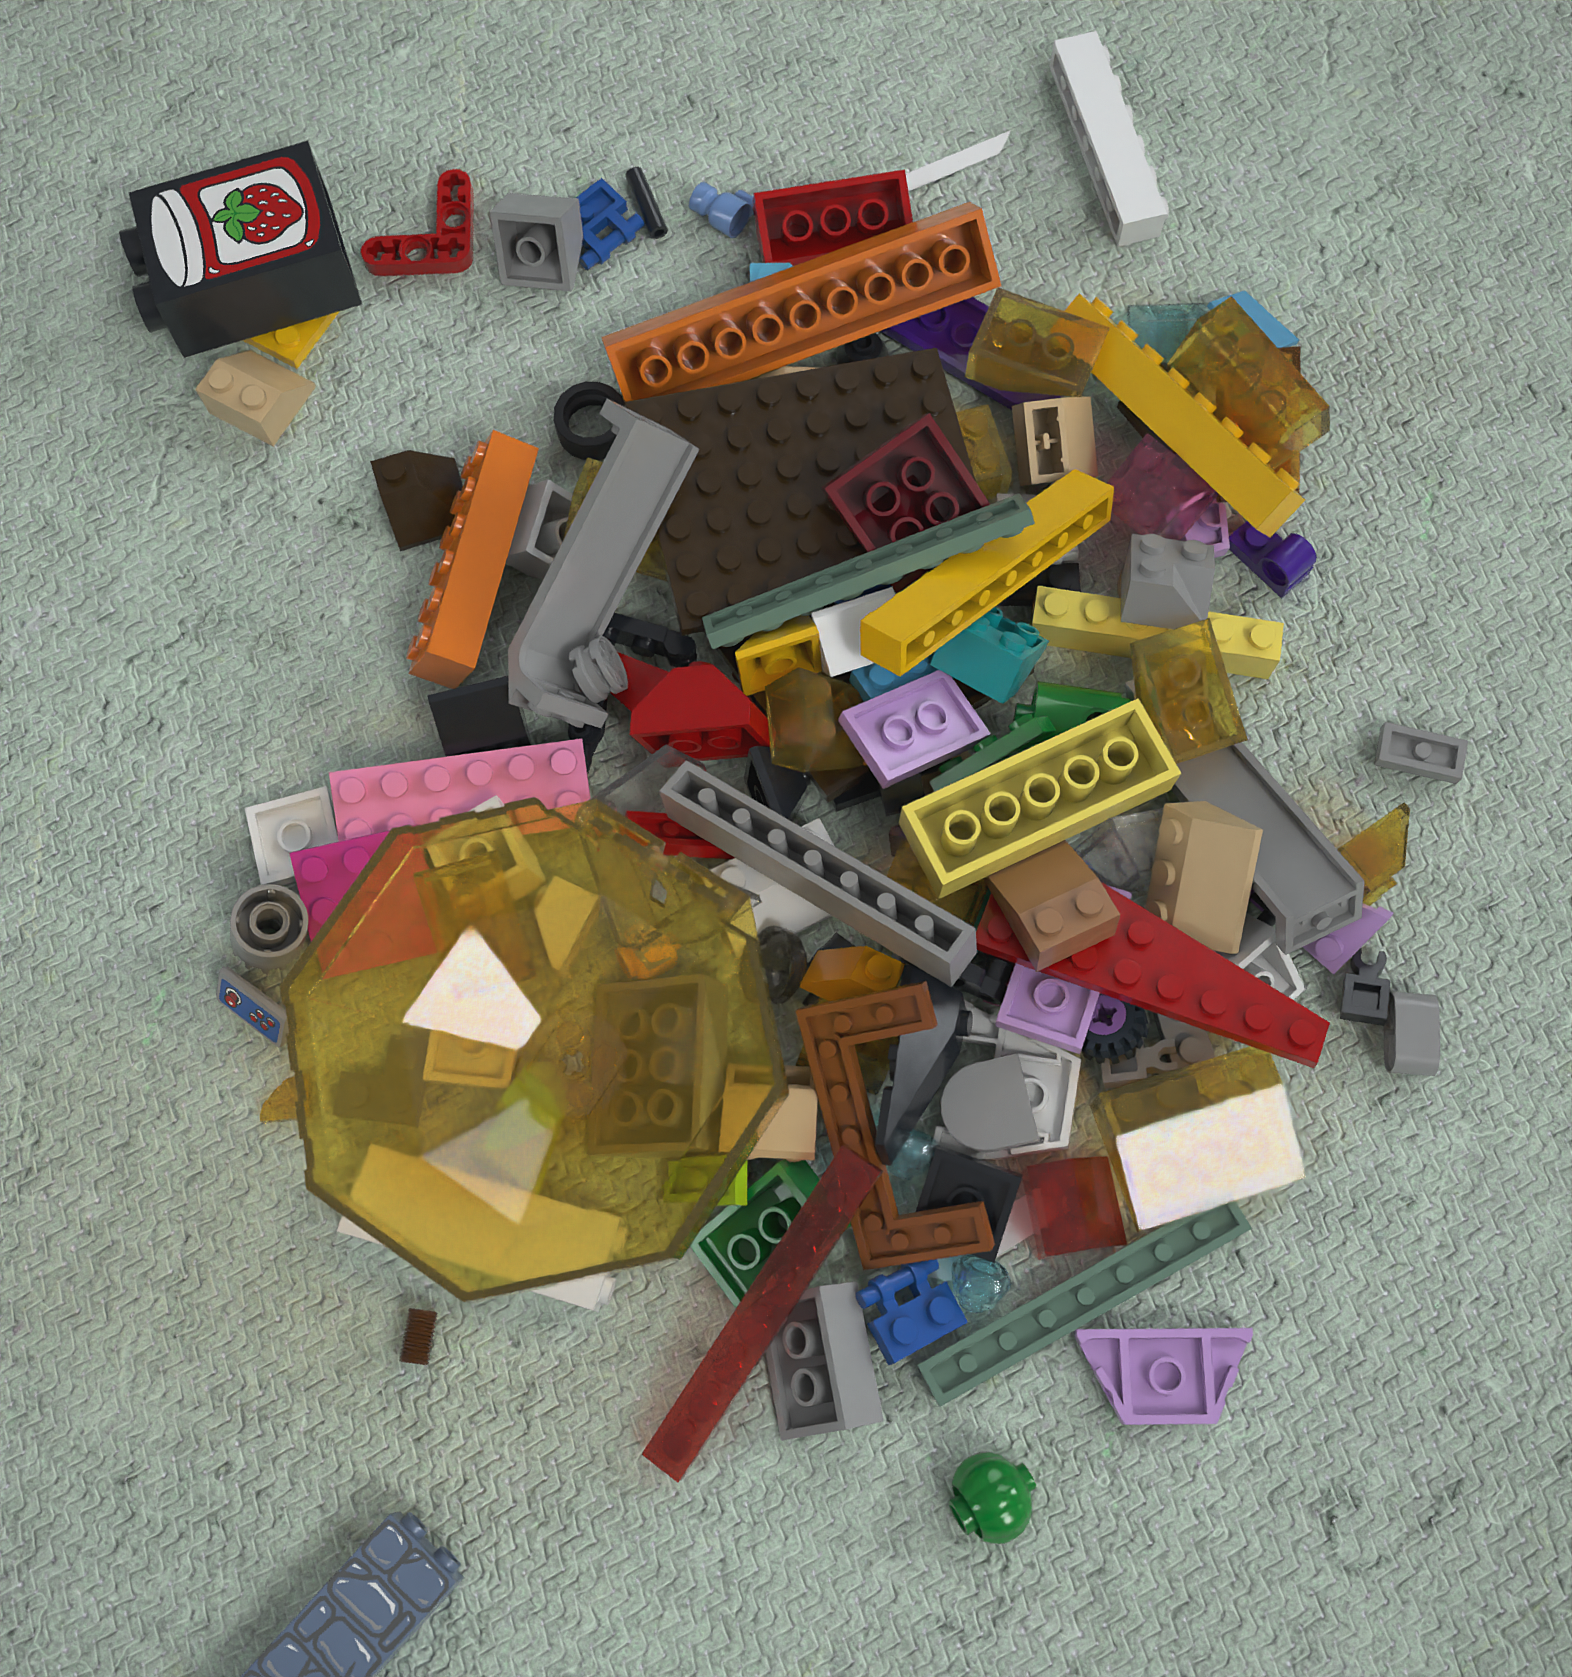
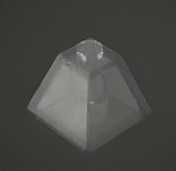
(1124, 850)

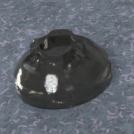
(779, 950)

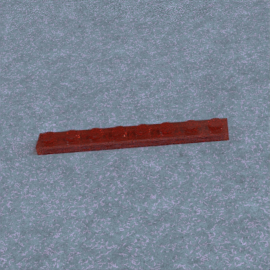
(762, 1313)

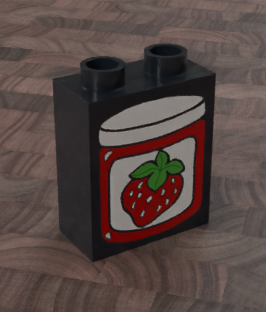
(238, 251)

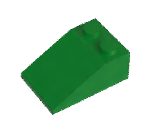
(744, 1236)

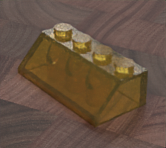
(1251, 382)

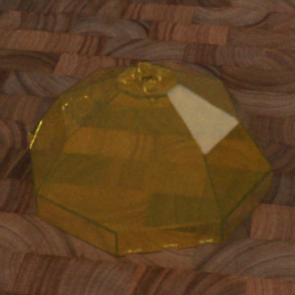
(456, 994)

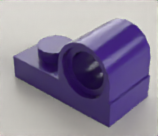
(1274, 560)

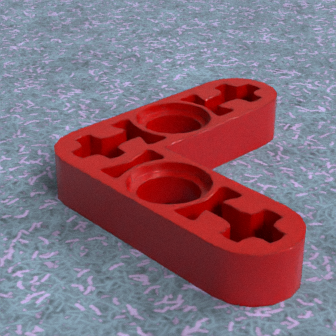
(445, 239)

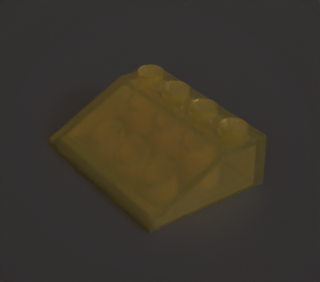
(1199, 1136)

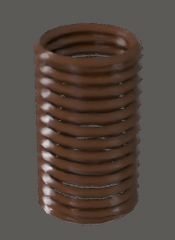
(418, 1336)

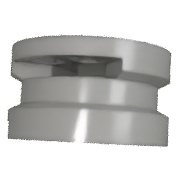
(598, 669)

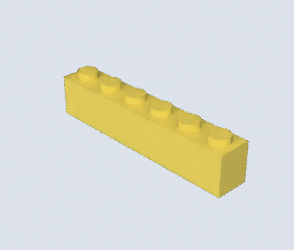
(1095, 626)

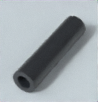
(646, 203)

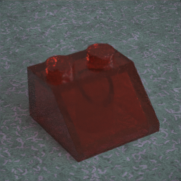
(1073, 1206)

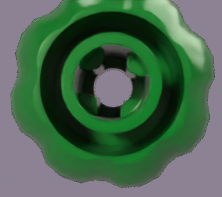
(992, 1497)

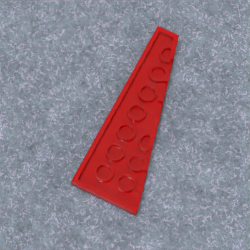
(1175, 977)

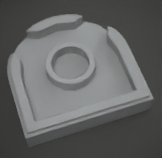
(989, 1106)

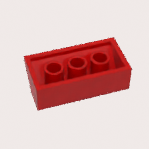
(828, 215)

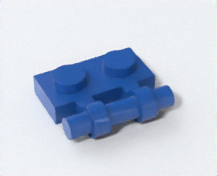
(602, 208)
(916, 1323)

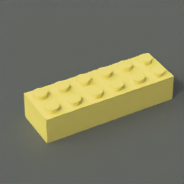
(1038, 798)

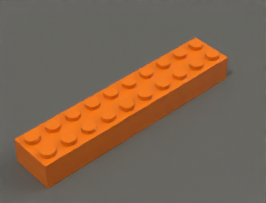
(808, 307)

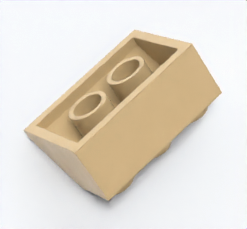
(1204, 873)

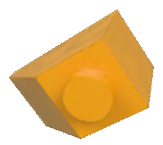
(851, 972)

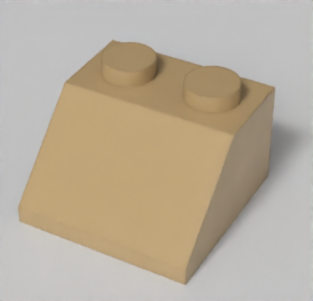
(254, 394)

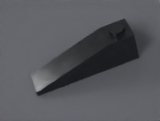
(920, 1064)

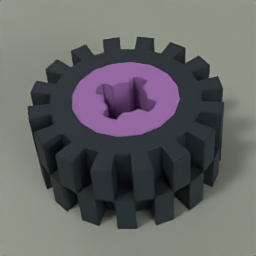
(1116, 1034)

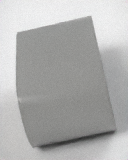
(1412, 1034)

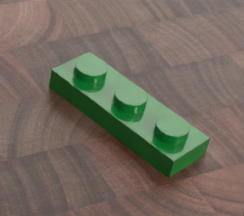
(991, 750)

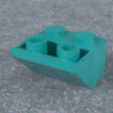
(992, 655)

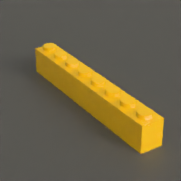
(1188, 424)
(975, 582)

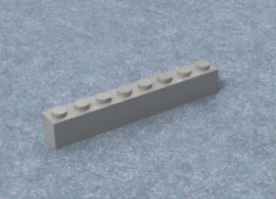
(820, 873)

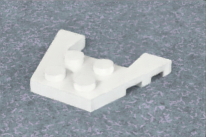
(1050, 1082)

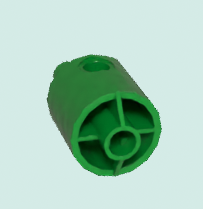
(1068, 705)

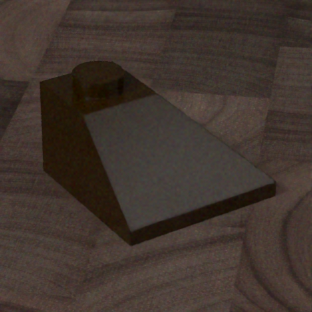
(417, 494)

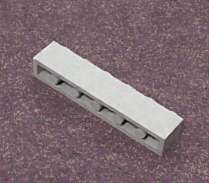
(1108, 139)

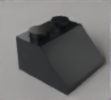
(478, 718)

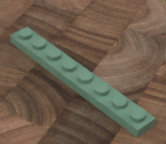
(865, 571)
(1079, 1300)

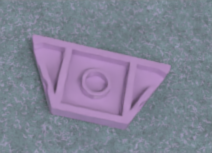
(1165, 1372)

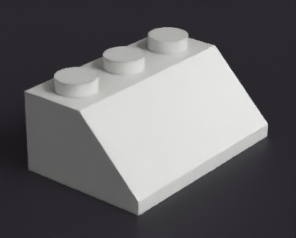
(778, 904)

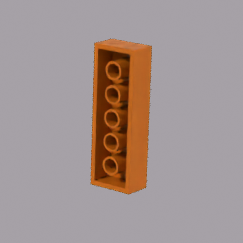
(472, 560)

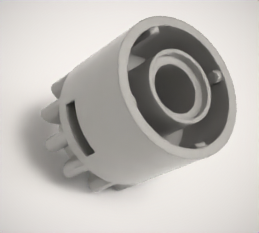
(268, 908)

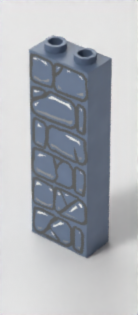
(366, 1606)

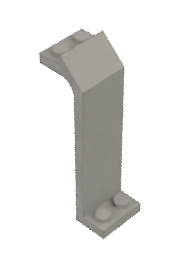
(596, 565)
(1296, 867)

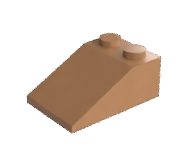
(1054, 904)

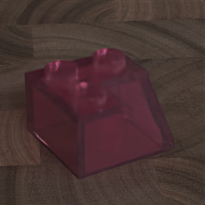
(1159, 492)

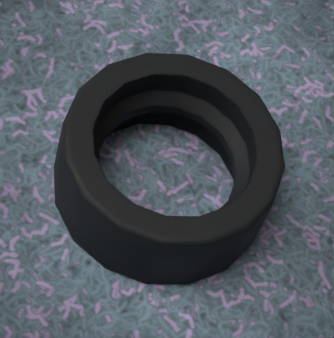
(571, 401)

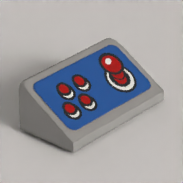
(252, 1006)

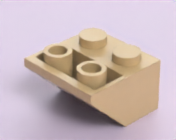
(1054, 439)
(795, 1125)

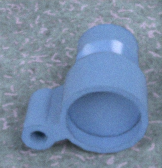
(725, 211)

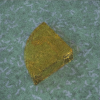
(281, 1103)

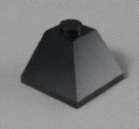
(774, 785)

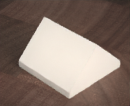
(841, 632)

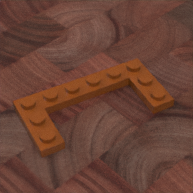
(829, 1041)

